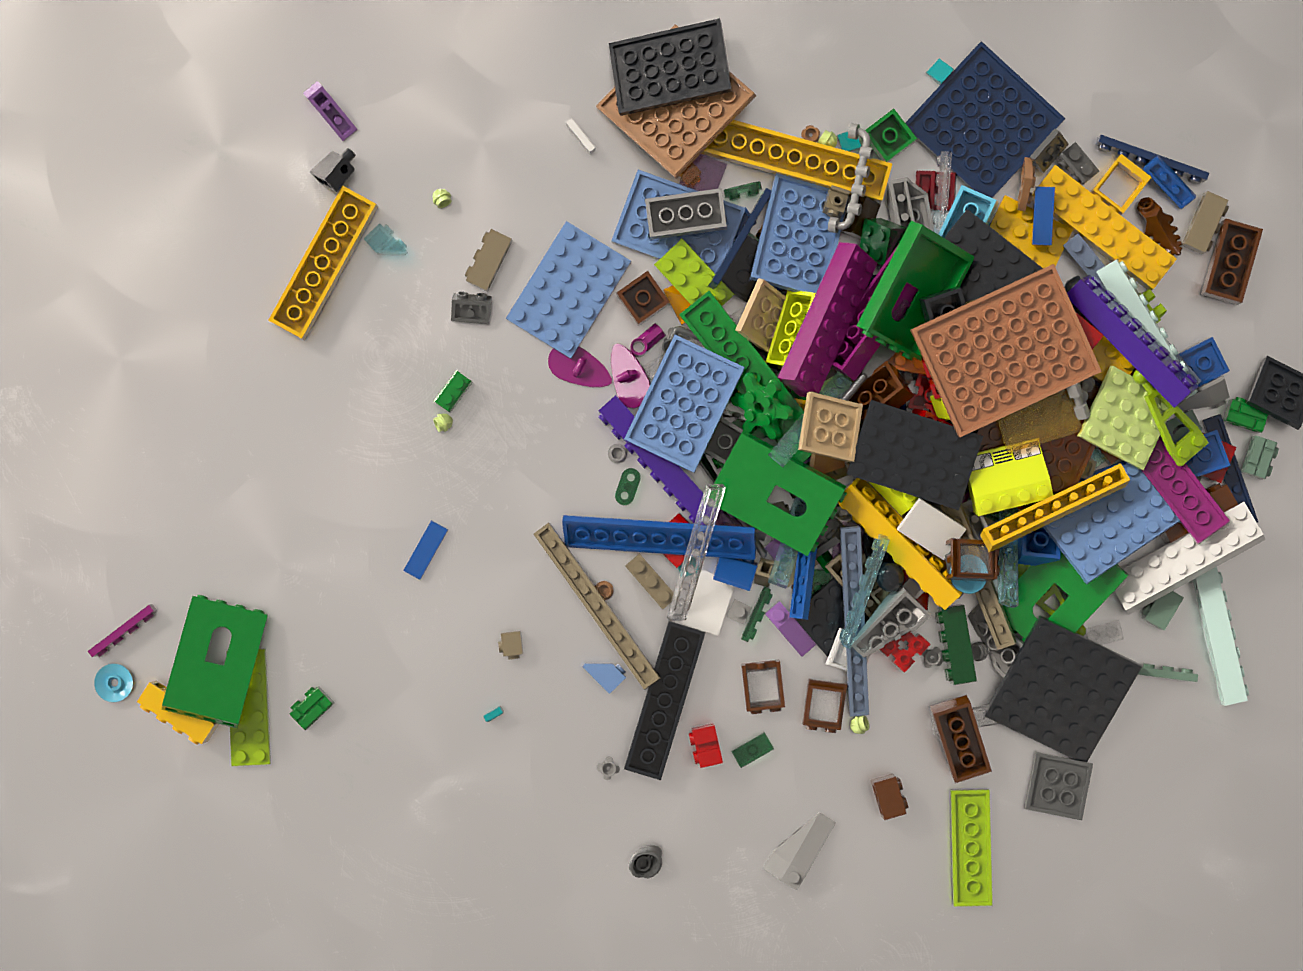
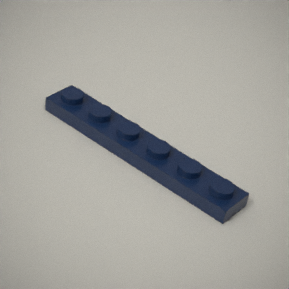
(1143, 157)

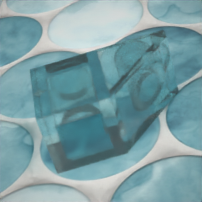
(383, 242)

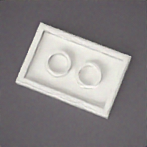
(930, 528)
(709, 604)

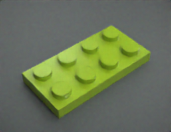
(690, 274)

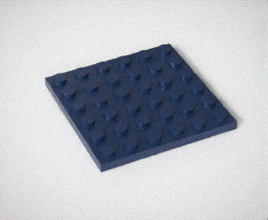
(985, 120)

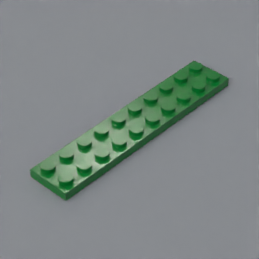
(718, 334)

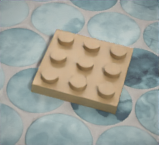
(761, 315)
(830, 427)

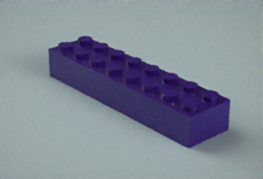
(1132, 340)
(671, 475)

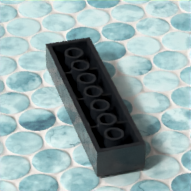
(664, 700)

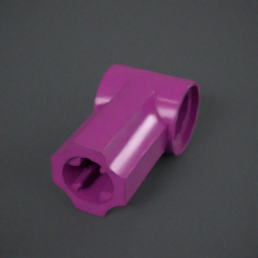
(648, 339)

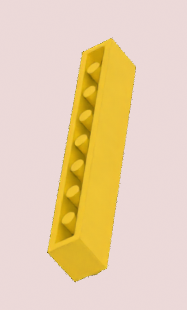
(1055, 507)

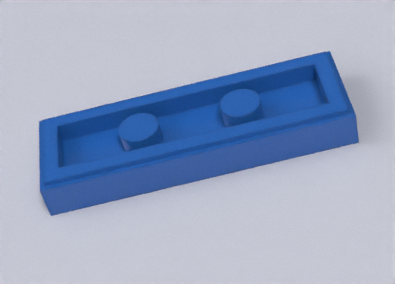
(1169, 182)
(1043, 215)
(425, 550)

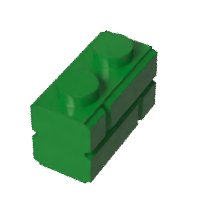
(453, 391)
(1244, 416)
(311, 708)

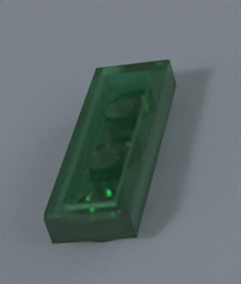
(757, 614)

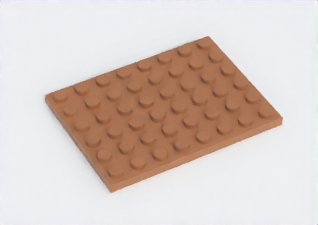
(1006, 350)

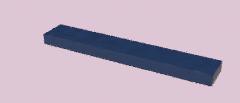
(740, 238)
(1233, 475)

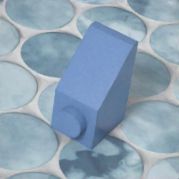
(606, 674)

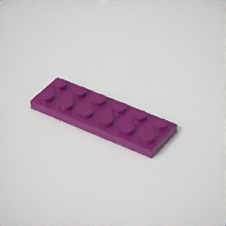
(1184, 494)

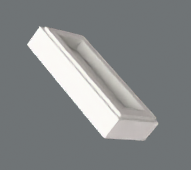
(580, 135)

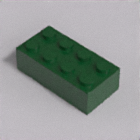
(957, 644)

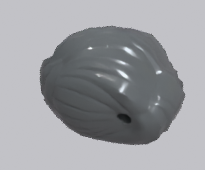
(644, 865)

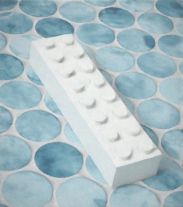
(1186, 560)

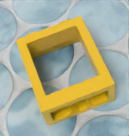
(1130, 168)

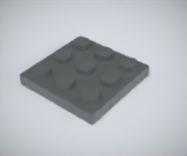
(1058, 786)

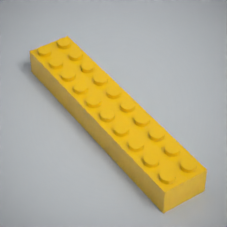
(796, 158)

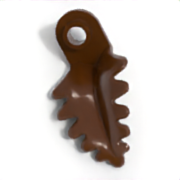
(1159, 226)

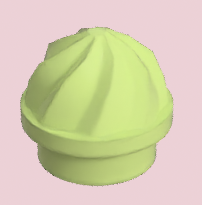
(828, 138)
(441, 198)
(443, 422)
(859, 724)

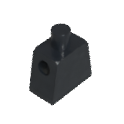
(334, 169)

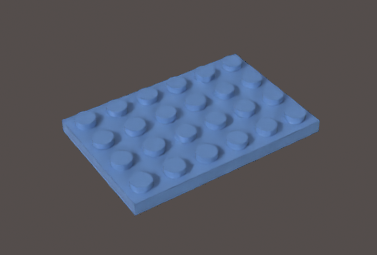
(633, 226)
(795, 237)
(568, 289)
(684, 403)
(1112, 527)

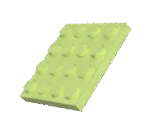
(1122, 420)

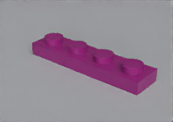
(128, 627)

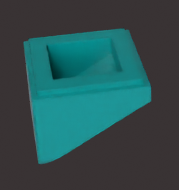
(940, 71)

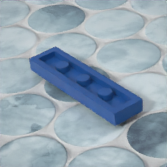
(802, 585)

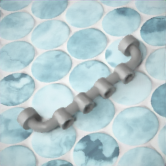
(866, 152)

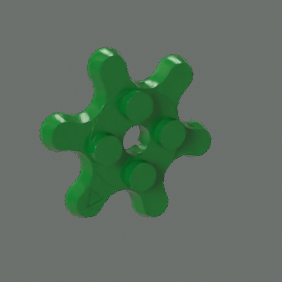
(769, 400)

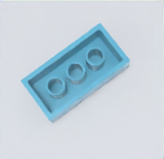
(978, 203)

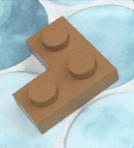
(1027, 182)

